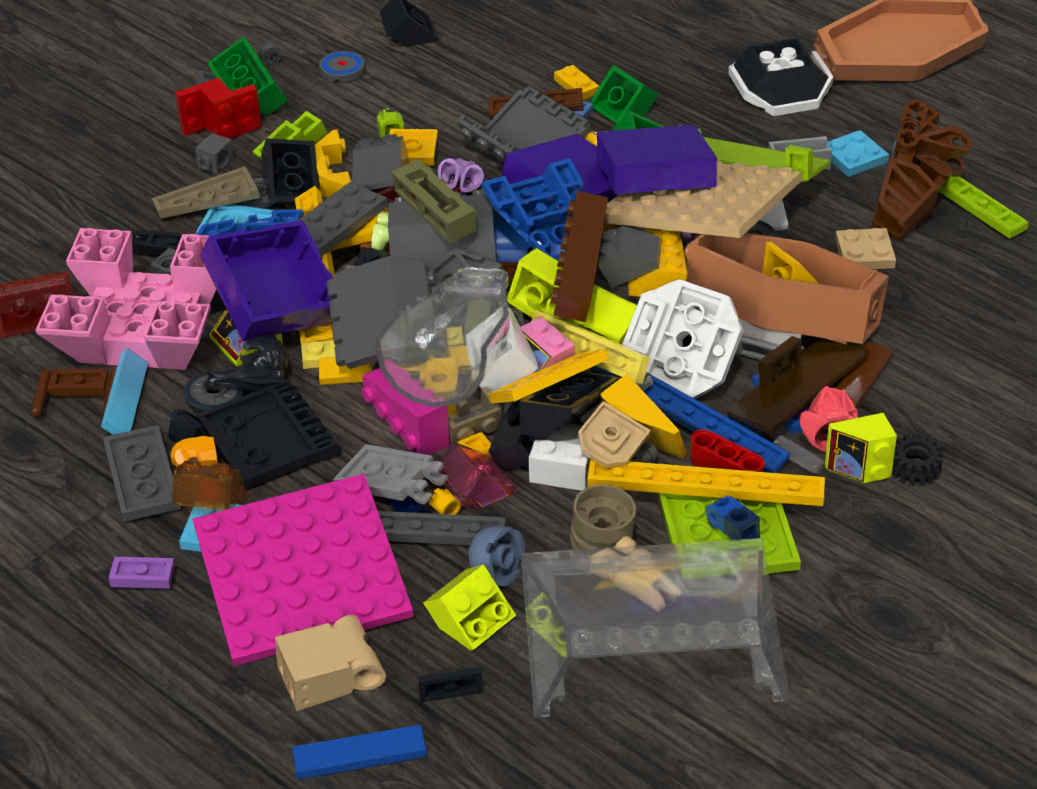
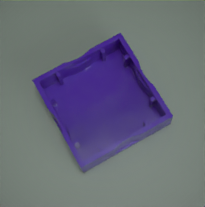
(656, 159)
(533, 161)
(269, 279)

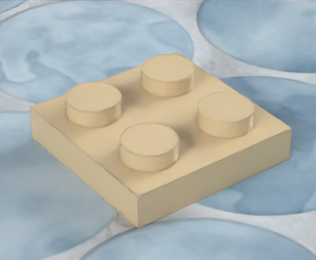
(866, 247)

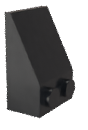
(288, 169)

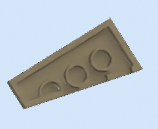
(214, 192)

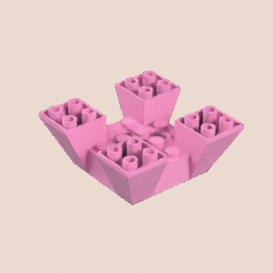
(140, 311)

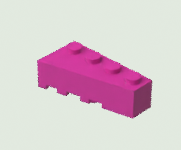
(420, 426)

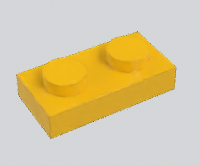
(572, 78)

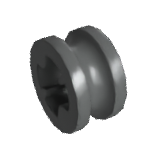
(265, 49)

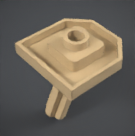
(611, 437)

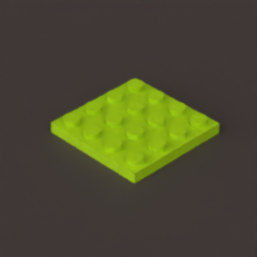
(688, 523)

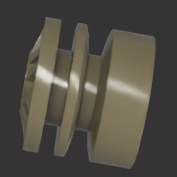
(601, 517)

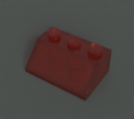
(26, 299)

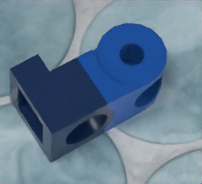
(733, 519)

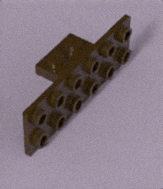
(794, 379)

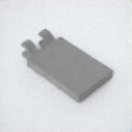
(394, 472)

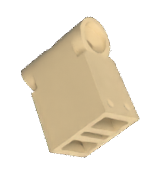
(327, 662)

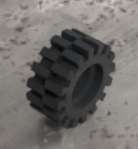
(913, 470)

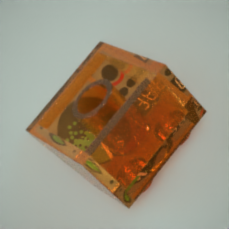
(207, 485)

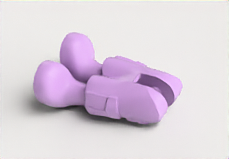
(458, 170)

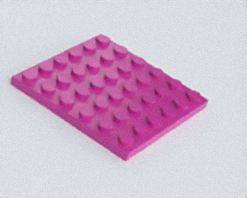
(300, 565)

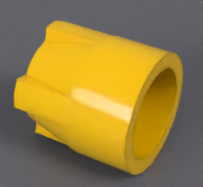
(445, 502)

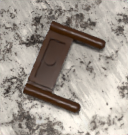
(72, 383)

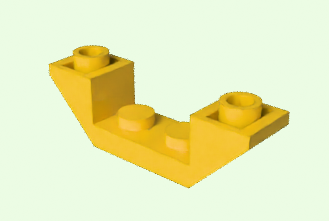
(329, 152)

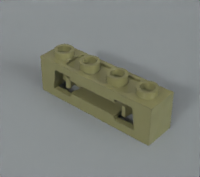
(432, 195)

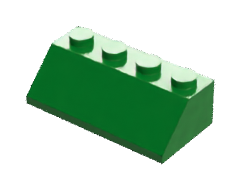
(242, 67)

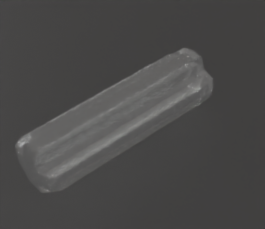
(800, 455)

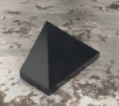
(450, 684)

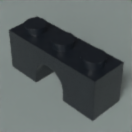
(509, 446)

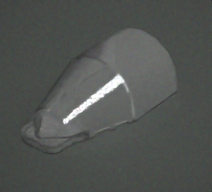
(447, 340)

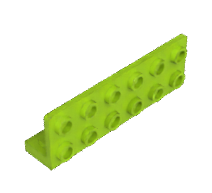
(794, 157)

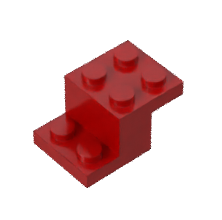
(218, 109)

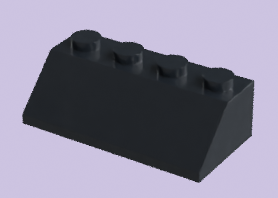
(561, 403)

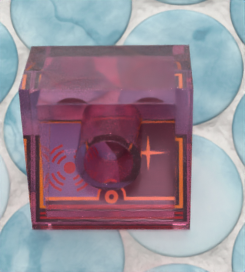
(474, 477)

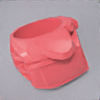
(827, 407)

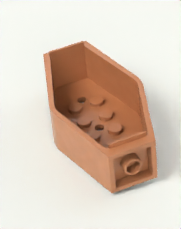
(839, 308)

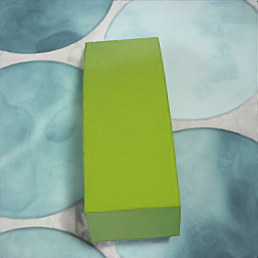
(305, 128)

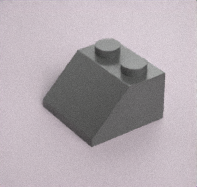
(628, 254)

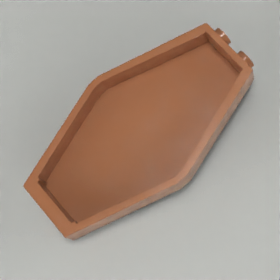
(900, 39)

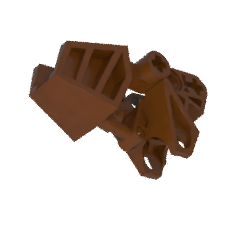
(918, 169)

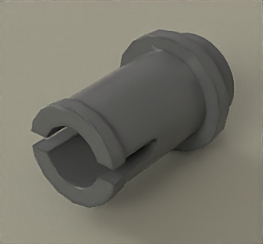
(646, 454)

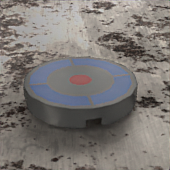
(342, 66)

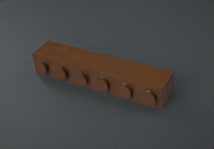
(580, 257)

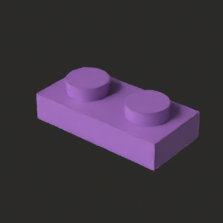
(142, 572)

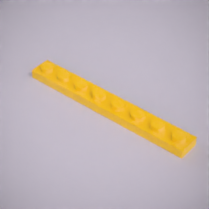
(710, 482)

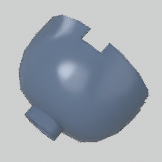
(499, 551)

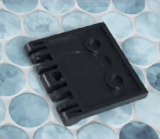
(268, 433)

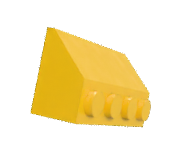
(671, 265)

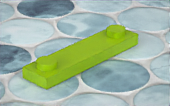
(984, 207)

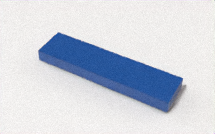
(359, 751)

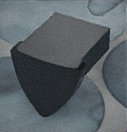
(184, 426)

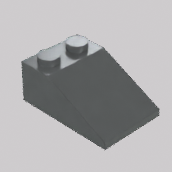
(377, 159)

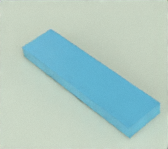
(124, 393)

